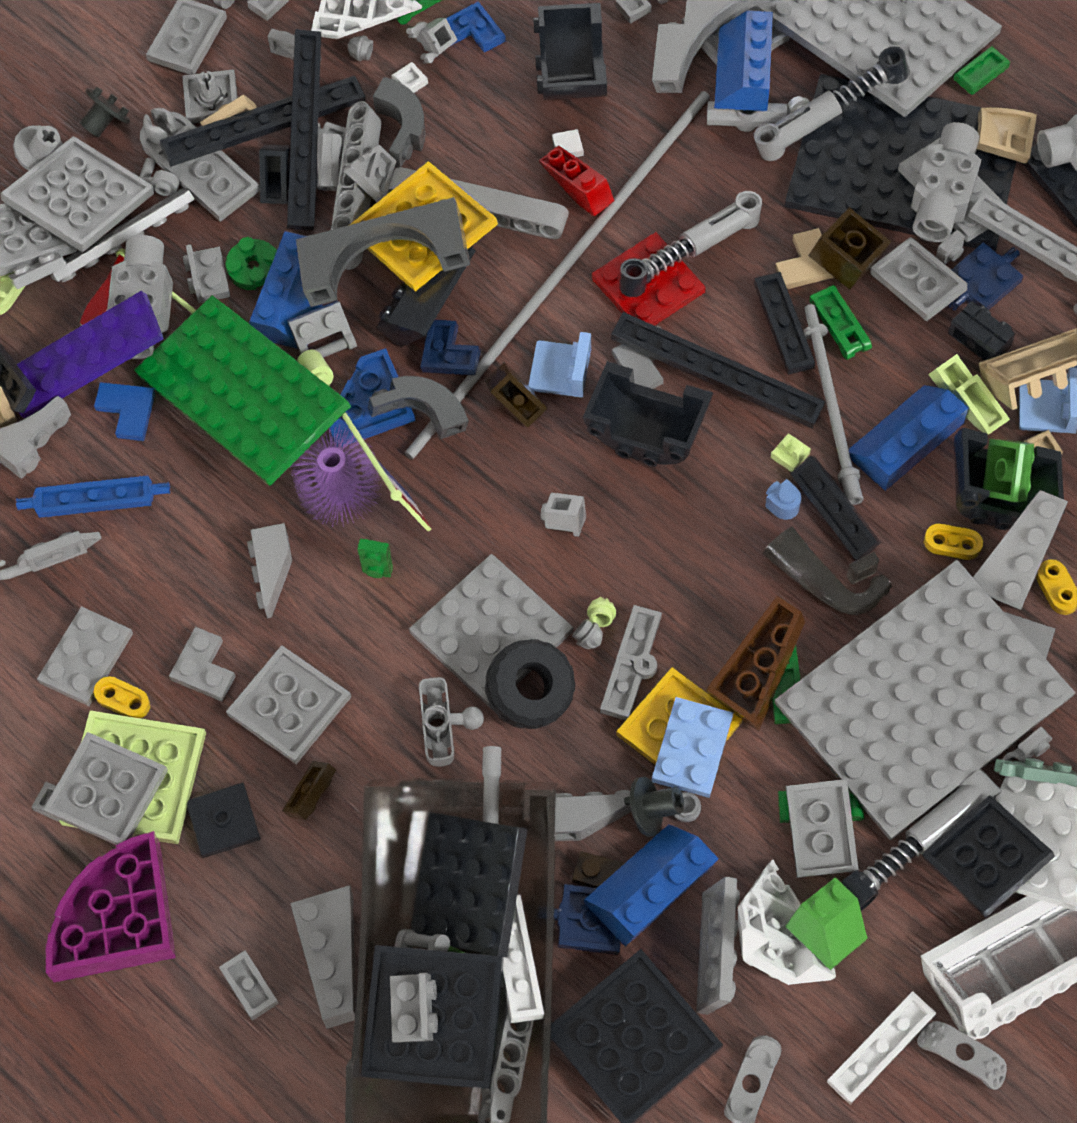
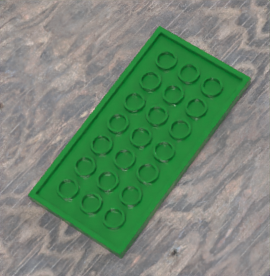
(242, 389)

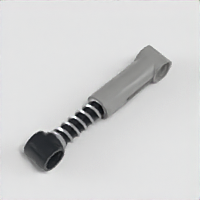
(774, 138)
(741, 214)
(922, 836)

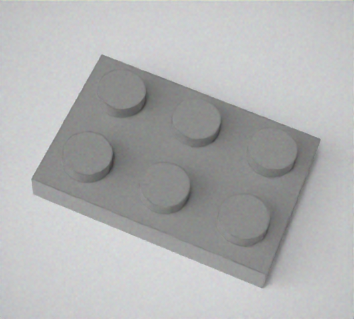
(186, 36)
(918, 278)
(84, 655)
(821, 828)

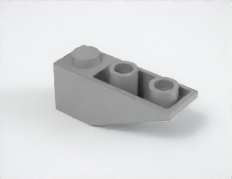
(273, 561)
(587, 814)

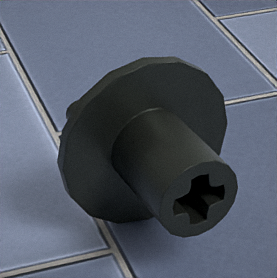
(102, 112)
(651, 805)

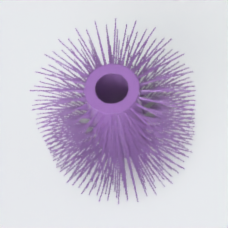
(336, 476)

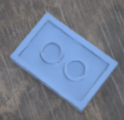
(692, 747)

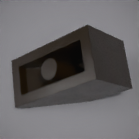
(515, 394)

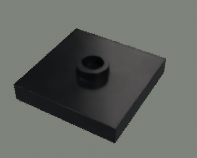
(223, 820)

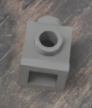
(564, 513)

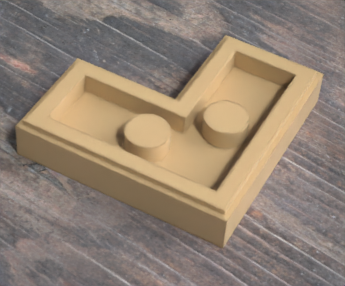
(803, 269)

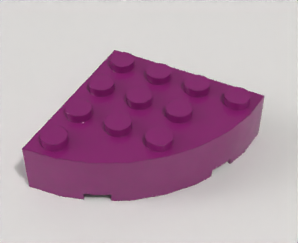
(113, 914)

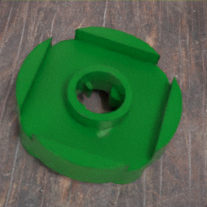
(244, 252)

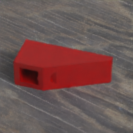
(579, 180)

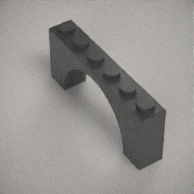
(328, 253)

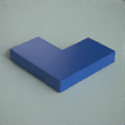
(478, 24)
(132, 403)

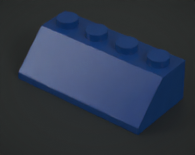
(744, 62)
(281, 295)
(908, 434)
(650, 882)

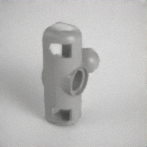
(441, 737)

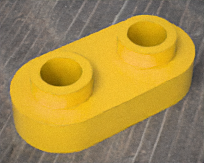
(953, 539)
(1056, 585)
(124, 697)

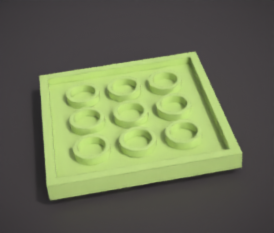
(165, 743)

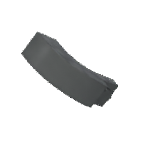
(401, 104)
(424, 395)

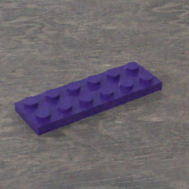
(91, 351)

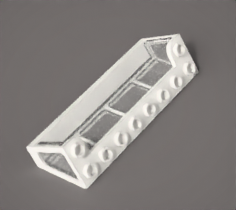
(1004, 965)

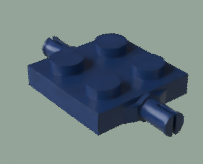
(987, 276)
(580, 926)

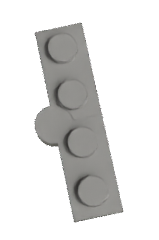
(632, 663)

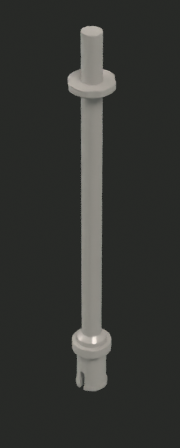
(848, 475)

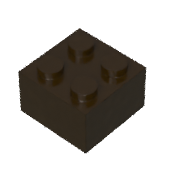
(849, 248)

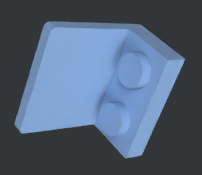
(561, 367)
(1053, 409)

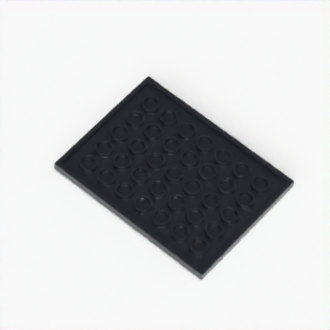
(858, 159)

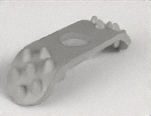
(758, 1061)
(984, 1065)

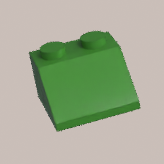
(1008, 469)
(829, 923)

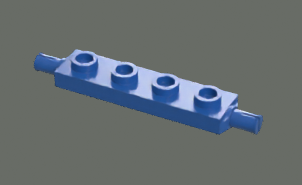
(93, 496)

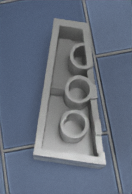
(1017, 558)
(328, 945)

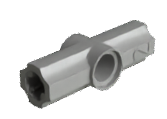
(745, 122)

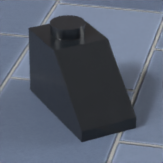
(274, 173)

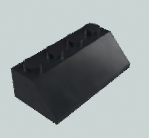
(414, 311)

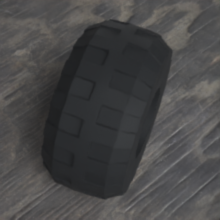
(554, 671)

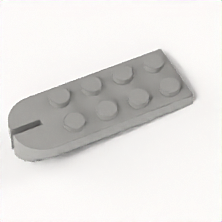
(211, 178)

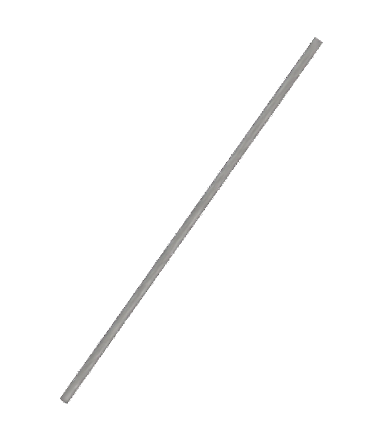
(565, 265)

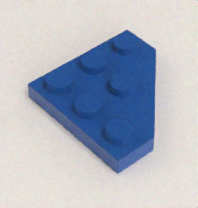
(371, 375)

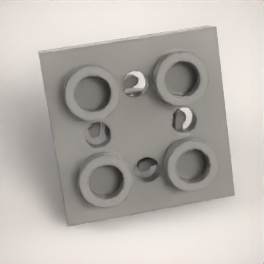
(209, 92)

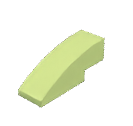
(983, 408)

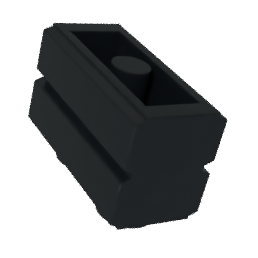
(981, 332)

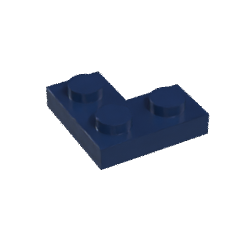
(443, 355)

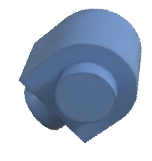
(783, 500)

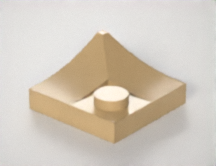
(1006, 132)

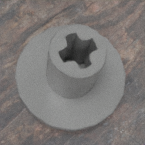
(35, 144)

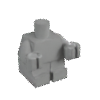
(433, 36)

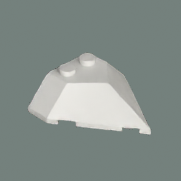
(346, 17)
(765, 938)

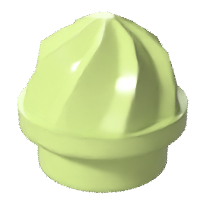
(601, 612)

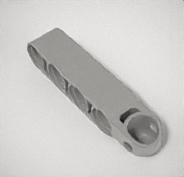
(494, 1102)

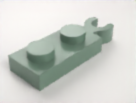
(1035, 770)

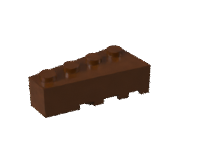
(757, 665)

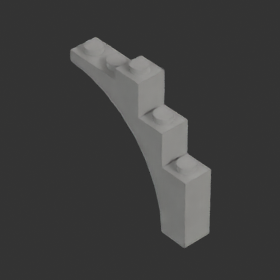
(680, 42)
(22, 439)

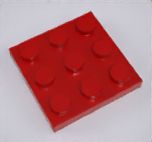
(664, 293)

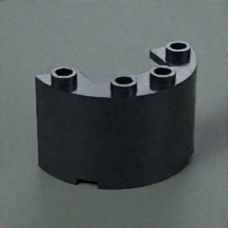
(570, 51)
(643, 420)
(970, 468)

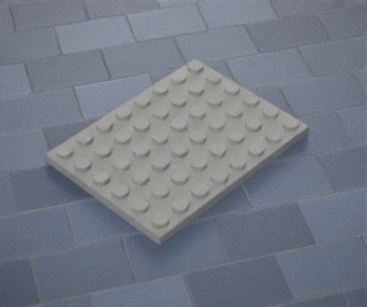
(853, 33)
(924, 699)

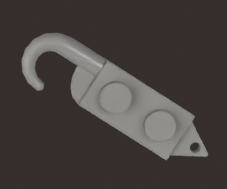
(50, 553)

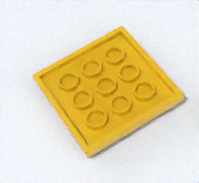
(412, 260)

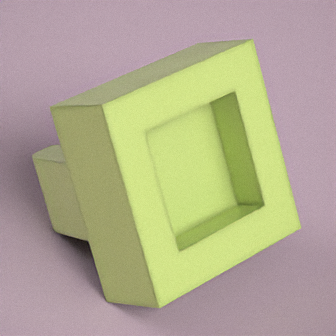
(790, 452)

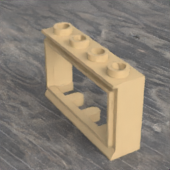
(1028, 365)

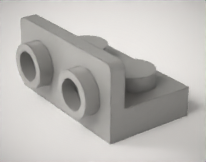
(207, 273)
(412, 1008)

